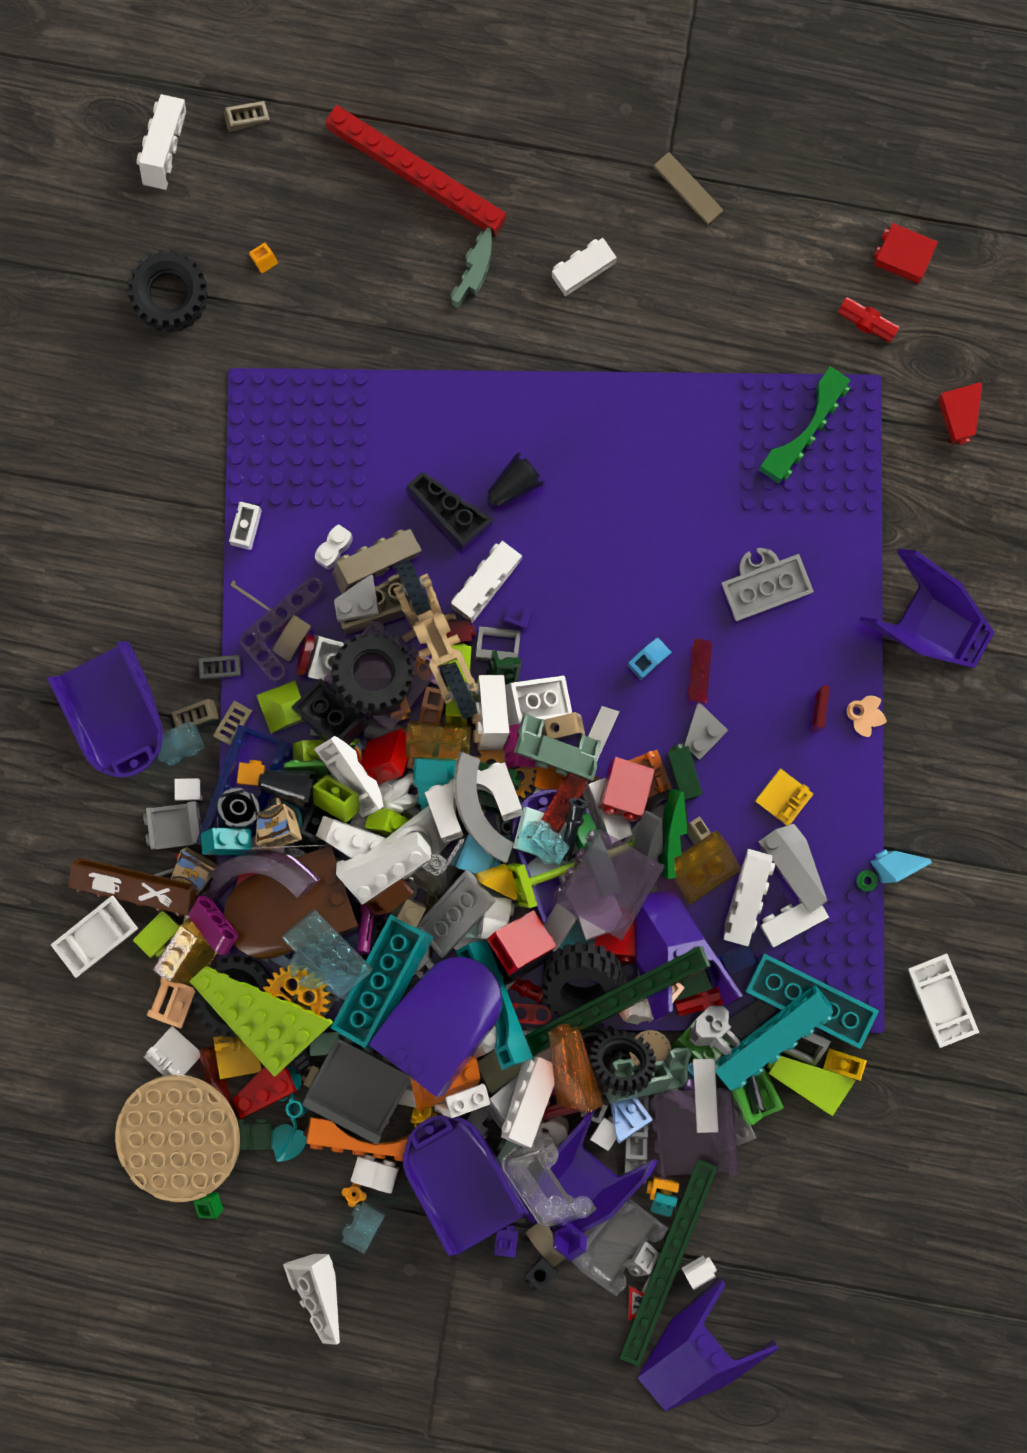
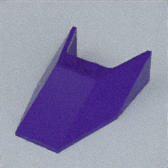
(940, 617)
(665, 932)
(586, 1176)
(690, 1359)

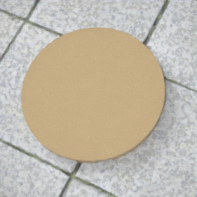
(177, 1138)

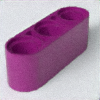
(212, 925)

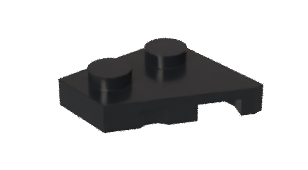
(750, 1019)

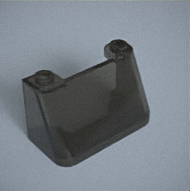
(438, 873)

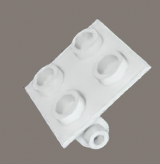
(172, 1054)

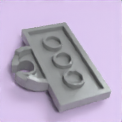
(766, 584)

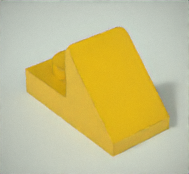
(844, 1064)

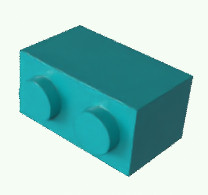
(226, 841)

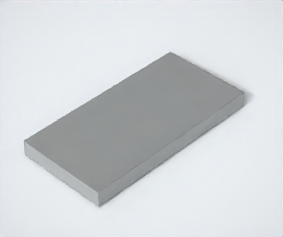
(456, 913)

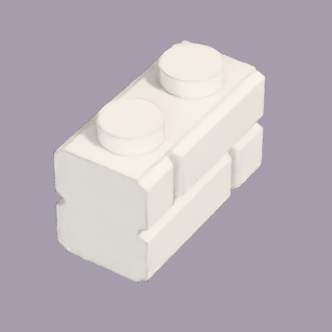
(245, 525)

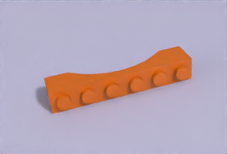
(326, 1133)

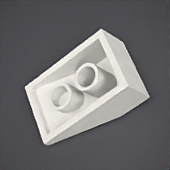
(538, 698)

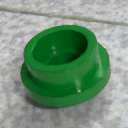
(860, 880)

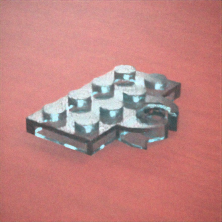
(324, 955)

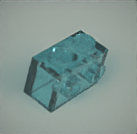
(179, 743)
(543, 842)
(363, 1227)

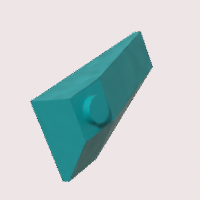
(431, 772)

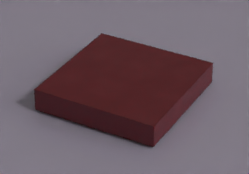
(820, 708)

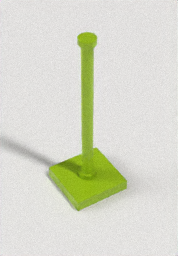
(524, 884)

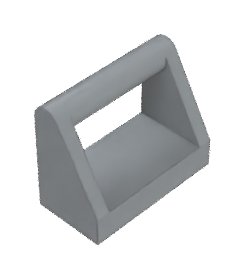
(482, 654)
(816, 1037)

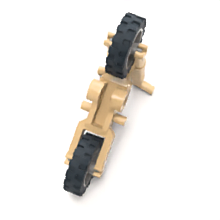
(431, 628)

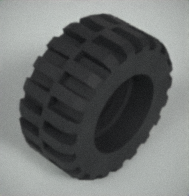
(579, 962)

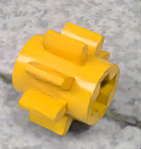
(419, 1116)

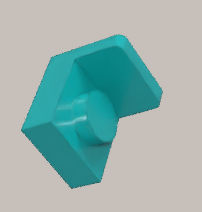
(663, 1204)

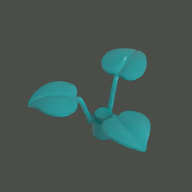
(287, 1140)

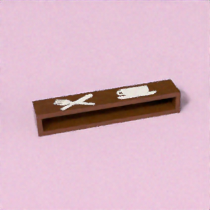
(132, 886)

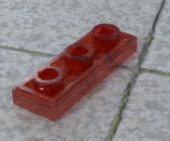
(700, 671)
(571, 788)
(211, 1072)

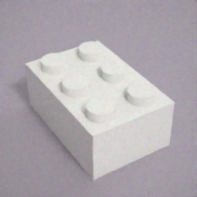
(492, 715)

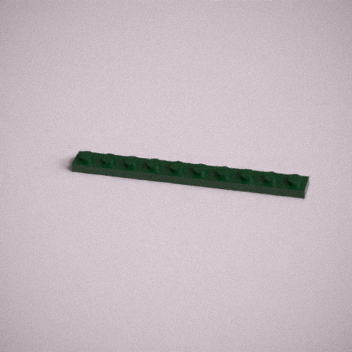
(623, 997)
(668, 1262)

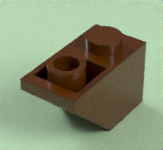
(390, 898)

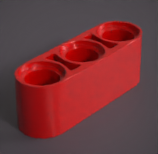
(531, 1011)

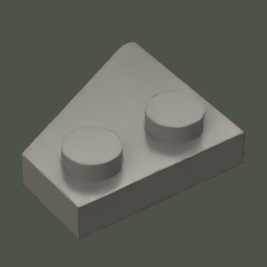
(357, 601)
(703, 732)

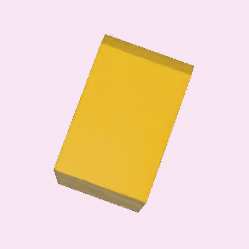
(499, 879)

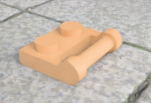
(178, 1004)

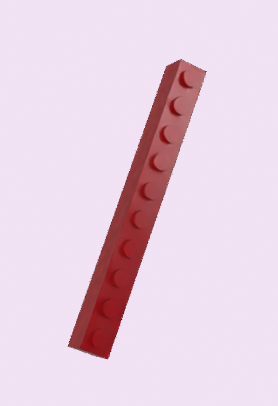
(415, 170)

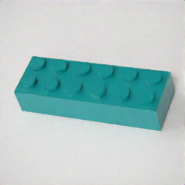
(782, 985)
(379, 993)
(773, 1038)

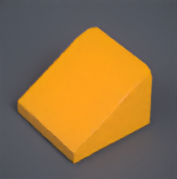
(263, 258)

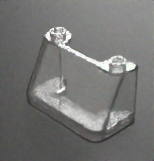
(539, 1188)
(615, 1242)

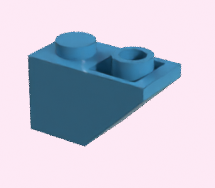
(649, 658)

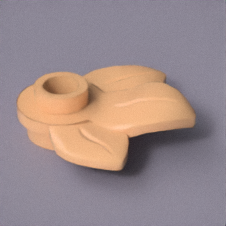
(868, 716)

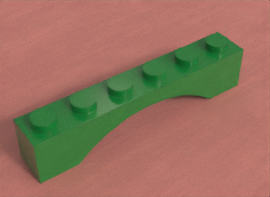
(780, 459)

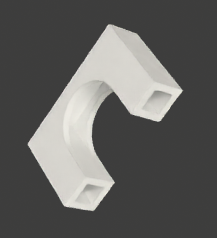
(492, 780)

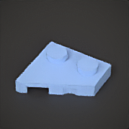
(628, 1118)

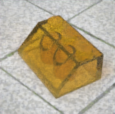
(437, 739)
(704, 867)
(185, 955)

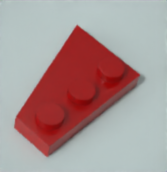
(263, 1091)

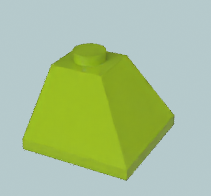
(277, 706)

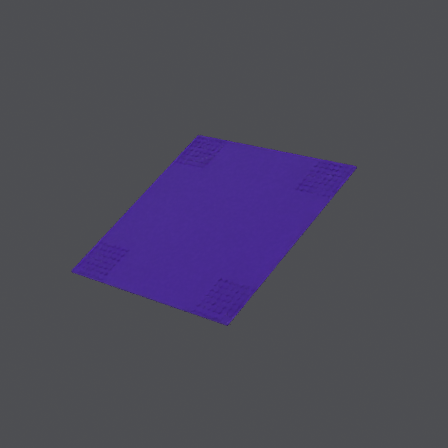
(623, 544)

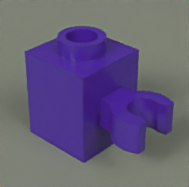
(506, 1241)

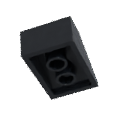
(328, 715)

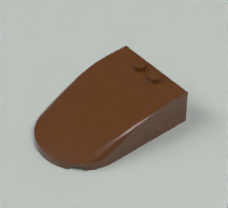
(266, 909)

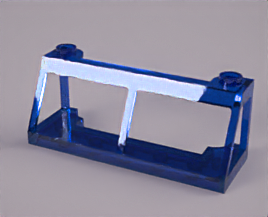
(240, 738)

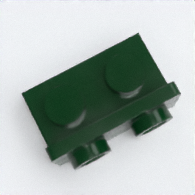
(509, 667)

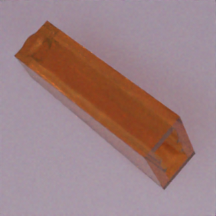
(572, 1071)

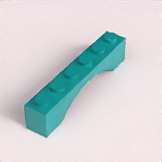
(510, 1043)

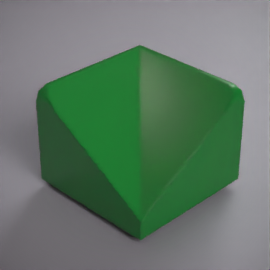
(208, 1206)

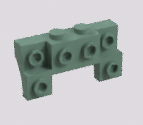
(556, 754)
(667, 1076)

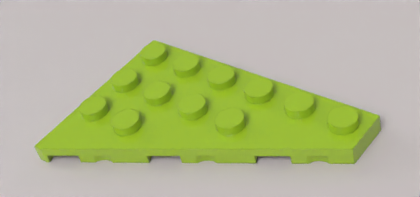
(267, 1025)

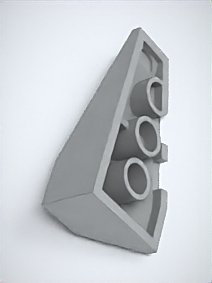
(795, 864)

